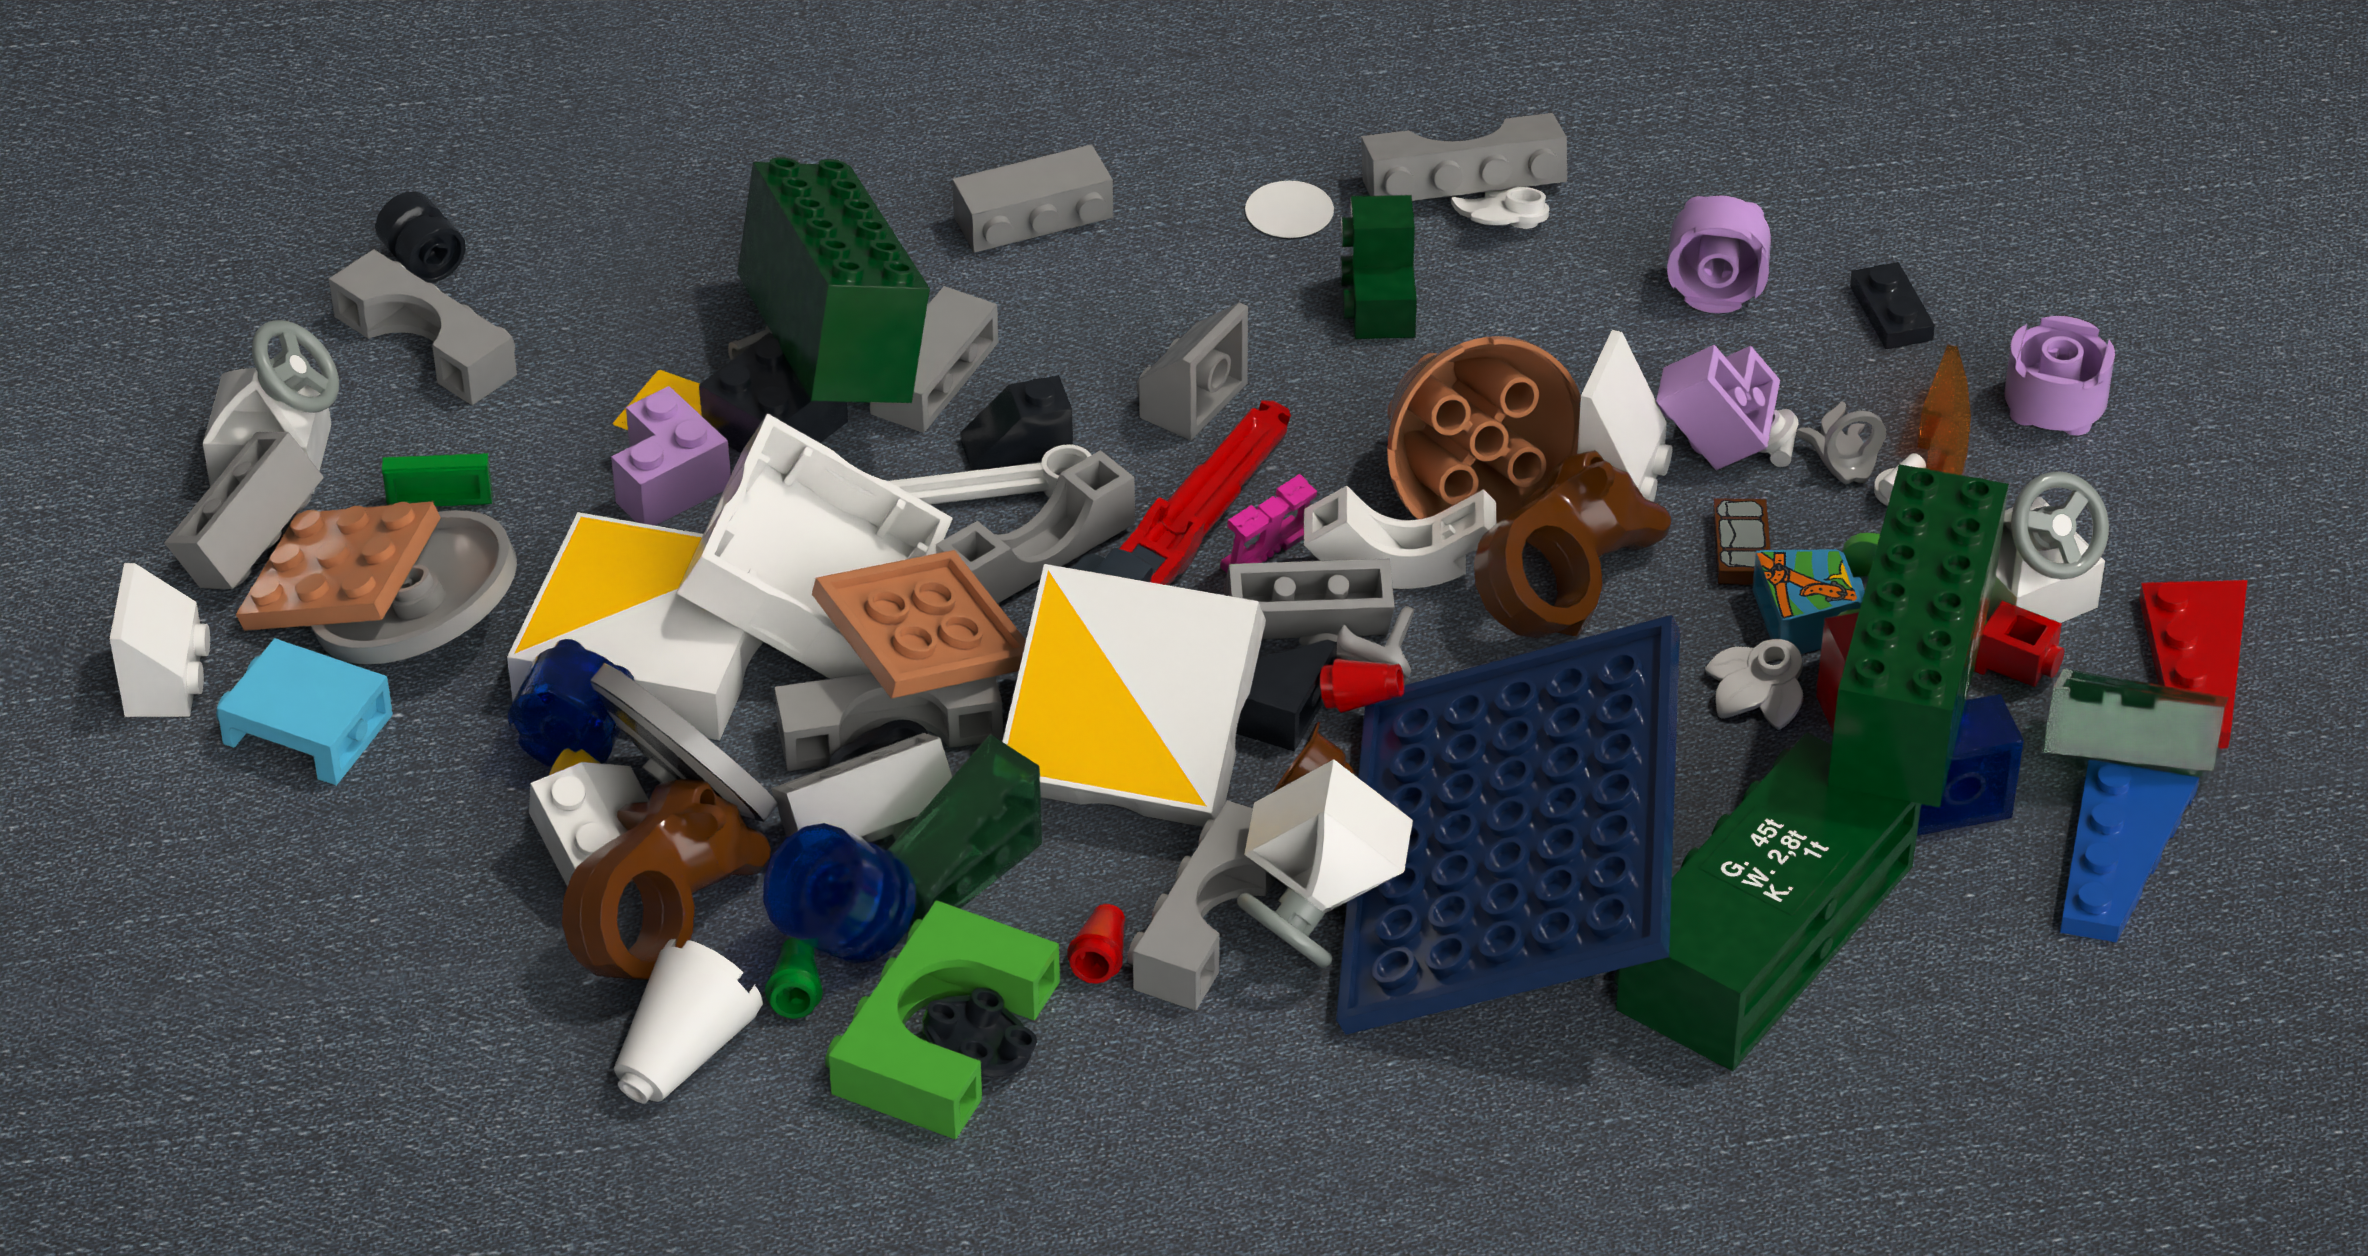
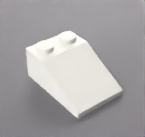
(1623, 417)

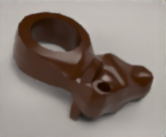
(1573, 521)
(671, 849)

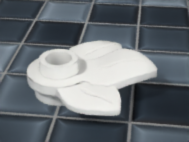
(1516, 206)
(1752, 683)

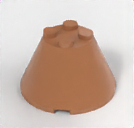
(1478, 420)

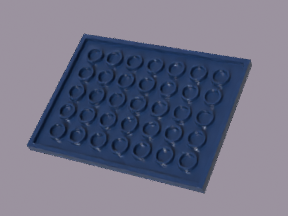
(1532, 826)

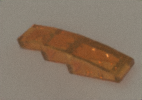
(1947, 417)

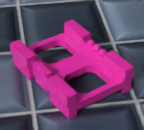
(1270, 524)

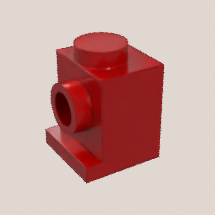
(2020, 645)

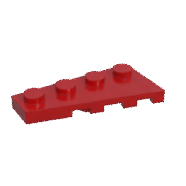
(2196, 636)

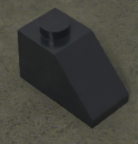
(1019, 425)
(1285, 695)

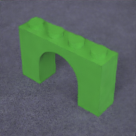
(943, 957)

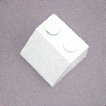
(156, 646)
(580, 808)

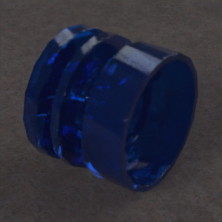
(839, 893)

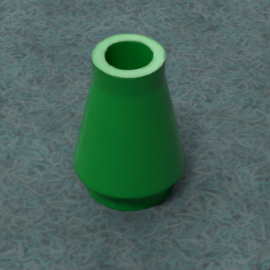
(794, 982)

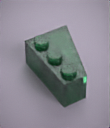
(2134, 722)
(973, 828)

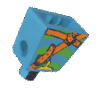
(1802, 590)

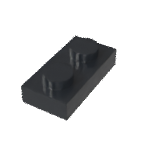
(1892, 305)

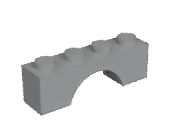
(1516, 155)
(385, 298)
(1084, 510)
(831, 713)
(1179, 949)

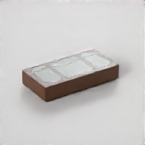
(1739, 532)

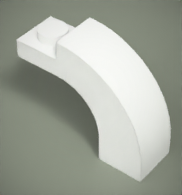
(1419, 550)

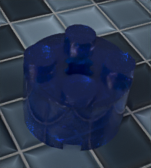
(560, 707)

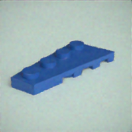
(2119, 843)

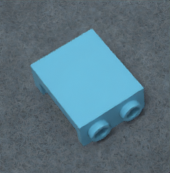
(307, 706)

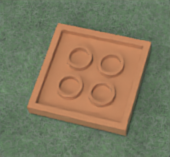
(338, 566)
(921, 623)

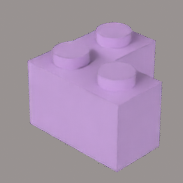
(1721, 402)
(670, 460)

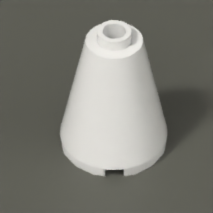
(682, 1019)

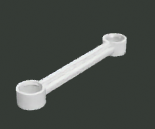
(995, 481)

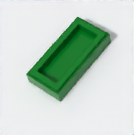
(438, 478)

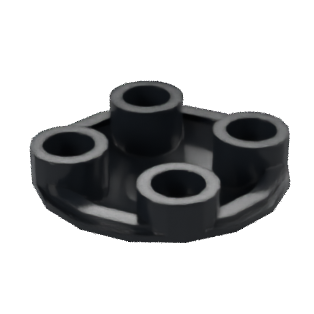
(981, 1030)

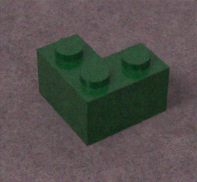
(1379, 267)

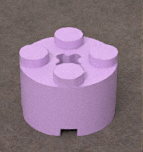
(1719, 253)
(2059, 375)

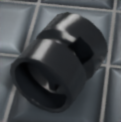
(420, 236)

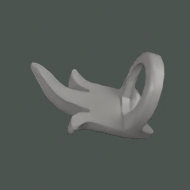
(1846, 454)
(1359, 649)

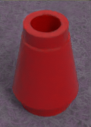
(1359, 684)
(1098, 946)

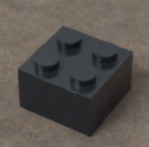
(764, 384)

